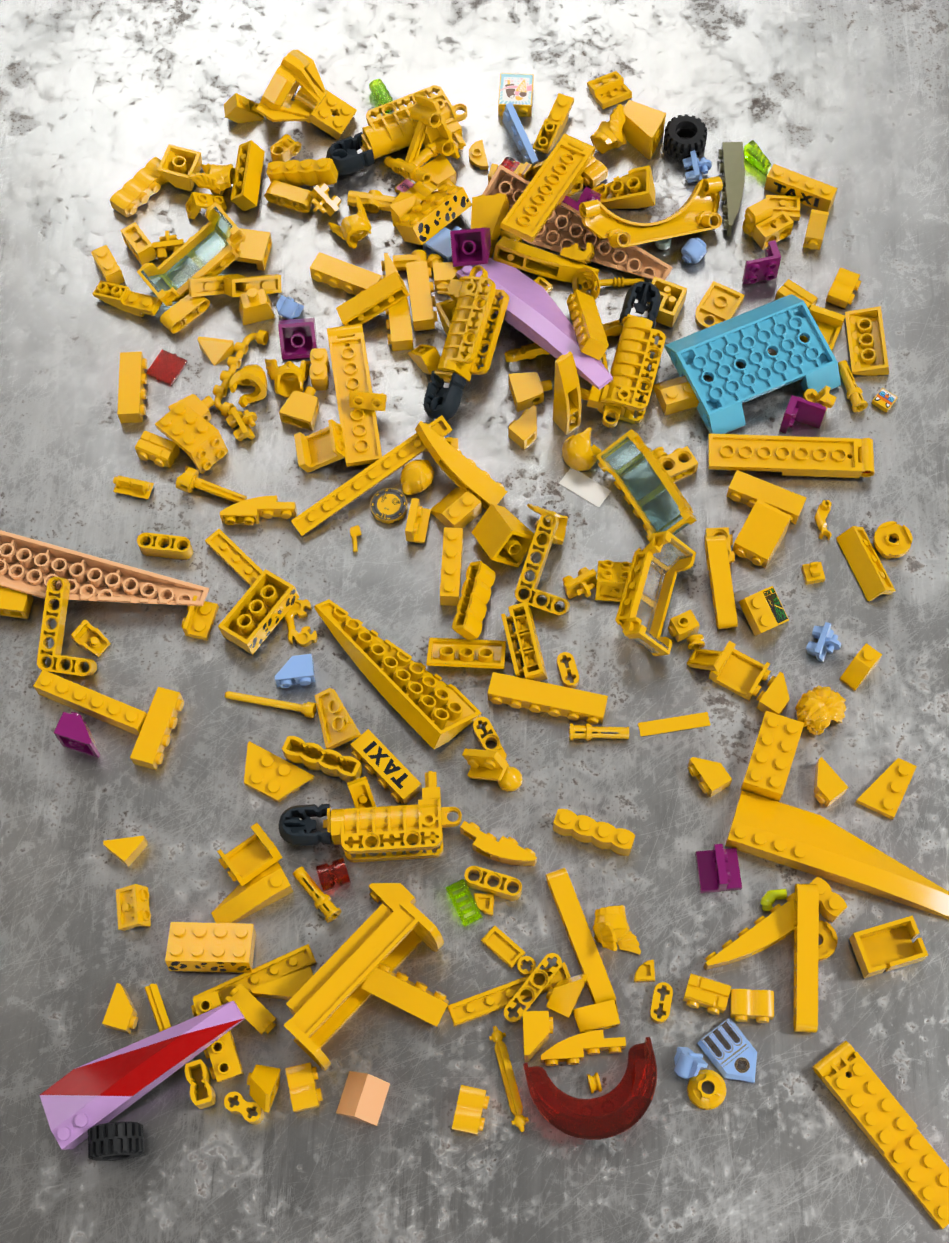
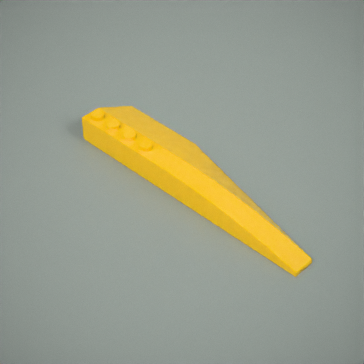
(828, 851)

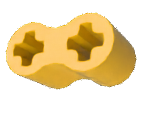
(243, 1108)

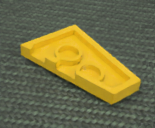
(334, 720)
(889, 789)

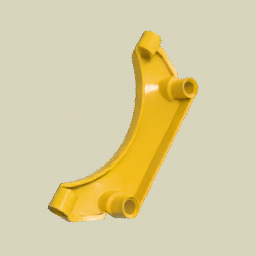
(689, 219)

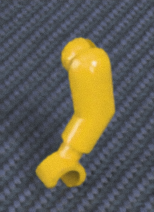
(820, 517)

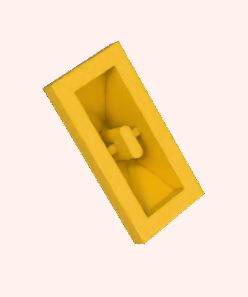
(402, 205)
(216, 349)

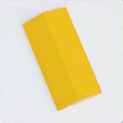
(466, 653)

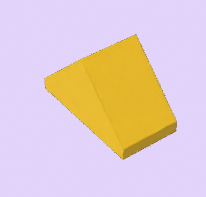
(126, 848)

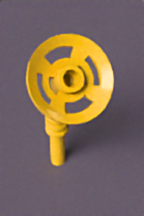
(591, 284)

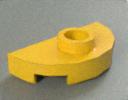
(477, 155)

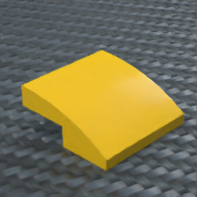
(609, 89)

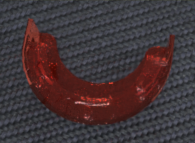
(599, 1116)

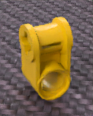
(285, 149)

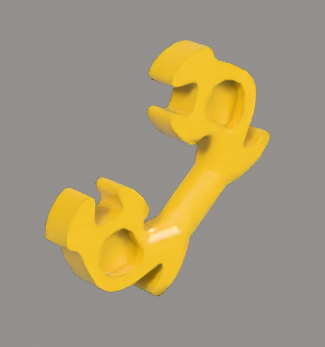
(302, 638)

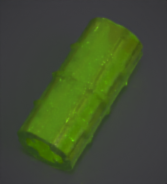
(380, 93)

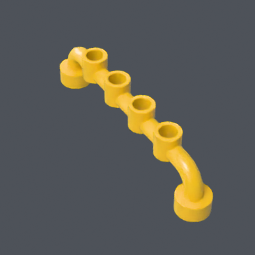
(234, 364)

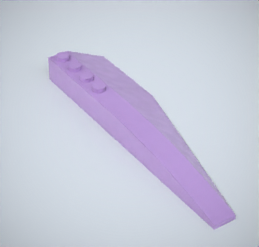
(540, 318)

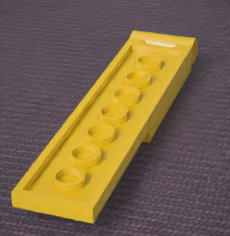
(548, 187)
(352, 373)
(792, 455)
(887, 1128)

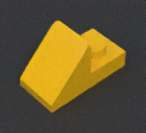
(361, 793)

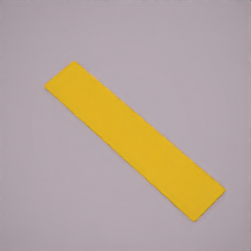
(674, 724)

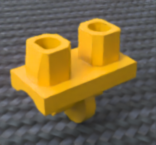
(322, 201)
(167, 243)
(822, 397)
(244, 421)
(580, 585)

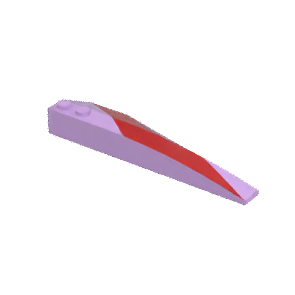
(117, 1080)

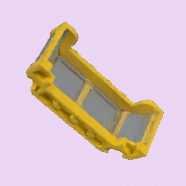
(650, 590)

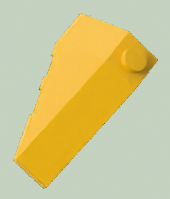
(253, 896)

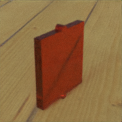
(166, 367)

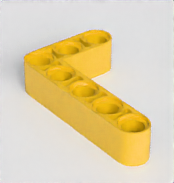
(537, 568)
(57, 633)

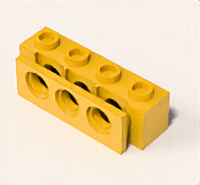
(528, 641)

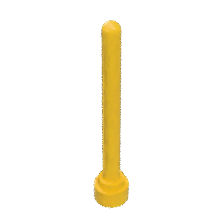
(307, 709)

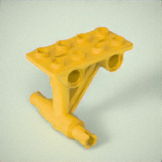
(436, 141)

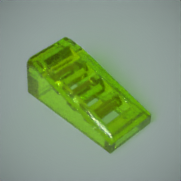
(756, 158)
(456, 886)

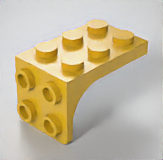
(194, 435)

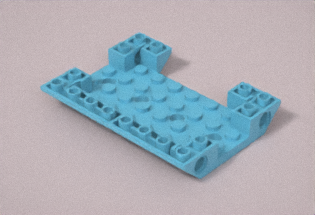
(747, 341)

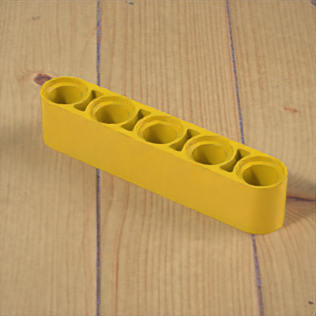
(721, 582)

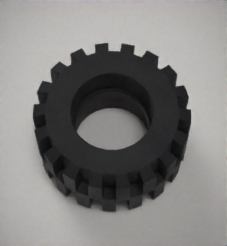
(685, 127)
(115, 1141)

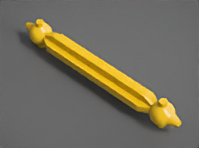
(508, 1079)

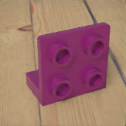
(763, 268)
(804, 412)

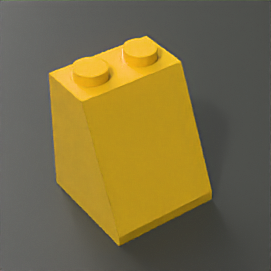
(643, 127)
(761, 533)
(503, 536)

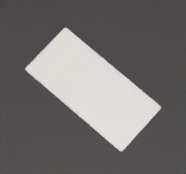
(585, 487)

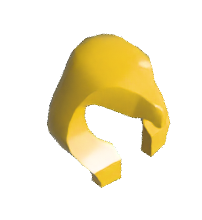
(253, 376)
(578, 451)

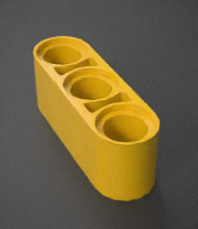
(289, 196)
(184, 312)
(172, 551)
(500, 890)

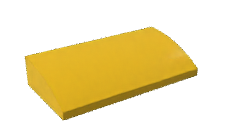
(867, 342)

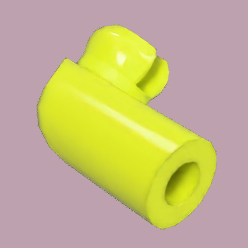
(771, 896)

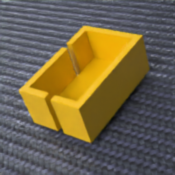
(888, 947)

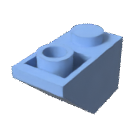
(296, 671)

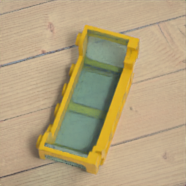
(201, 256)
(646, 485)

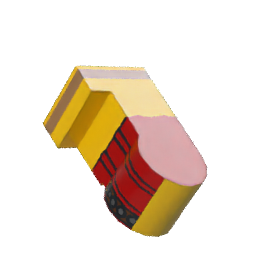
(518, 168)

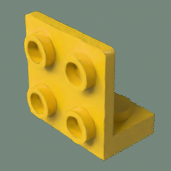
(611, 580)

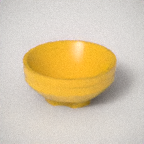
(701, 1099)

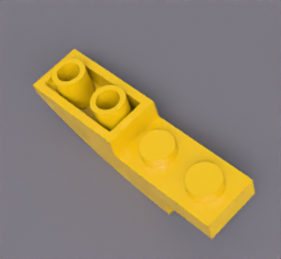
(554, 124)
(126, 300)
(250, 510)
(504, 851)
(573, 1048)

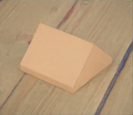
(363, 1097)

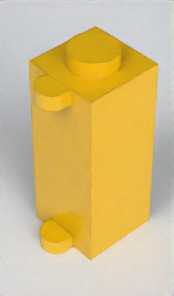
(252, 1009)

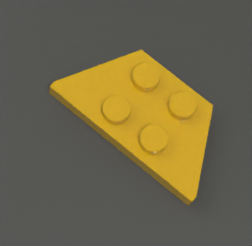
(272, 774)

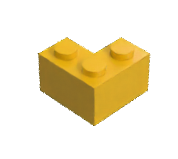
(671, 303)

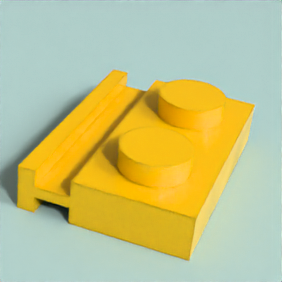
(789, 204)

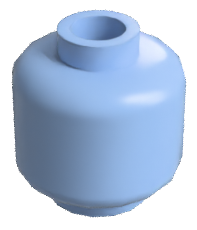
(693, 250)

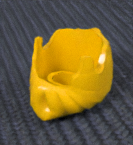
(416, 476)

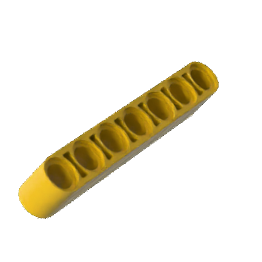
(580, 936)
(806, 958)

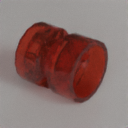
(333, 874)

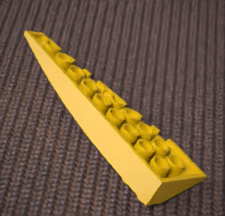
(420, 697)

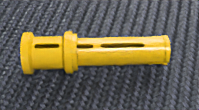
(854, 393)
(623, 732)
(322, 902)

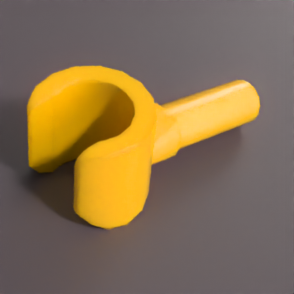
(354, 532)

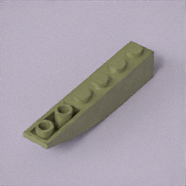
(733, 180)

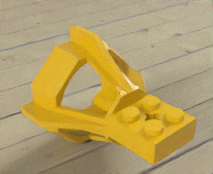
(312, 100)

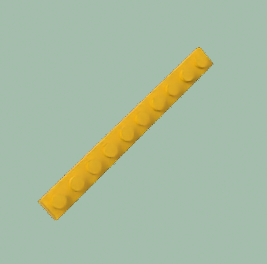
(366, 479)

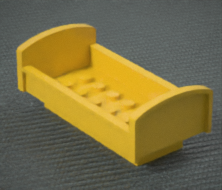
(335, 988)

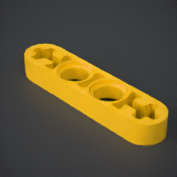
(532, 987)

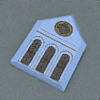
(730, 1052)

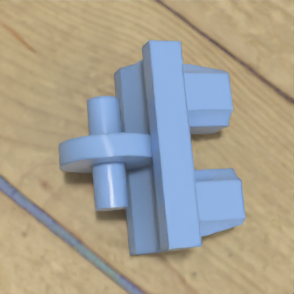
(698, 167)
(826, 643)

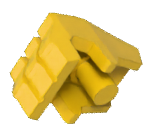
(576, 254)
(90, 638)

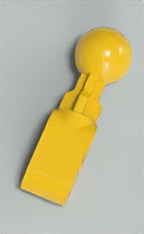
(512, 776)

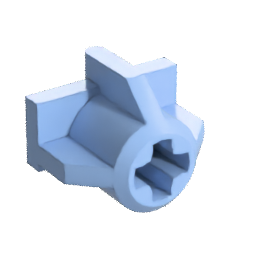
(288, 307)
(688, 1063)

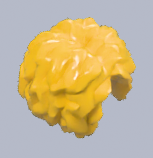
(819, 707)

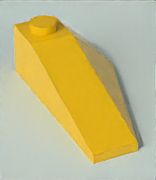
(629, 191)

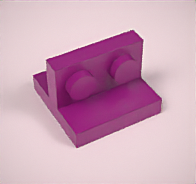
(587, 195)
(718, 869)

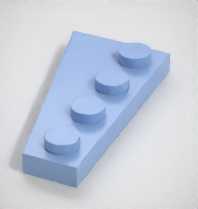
(518, 134)

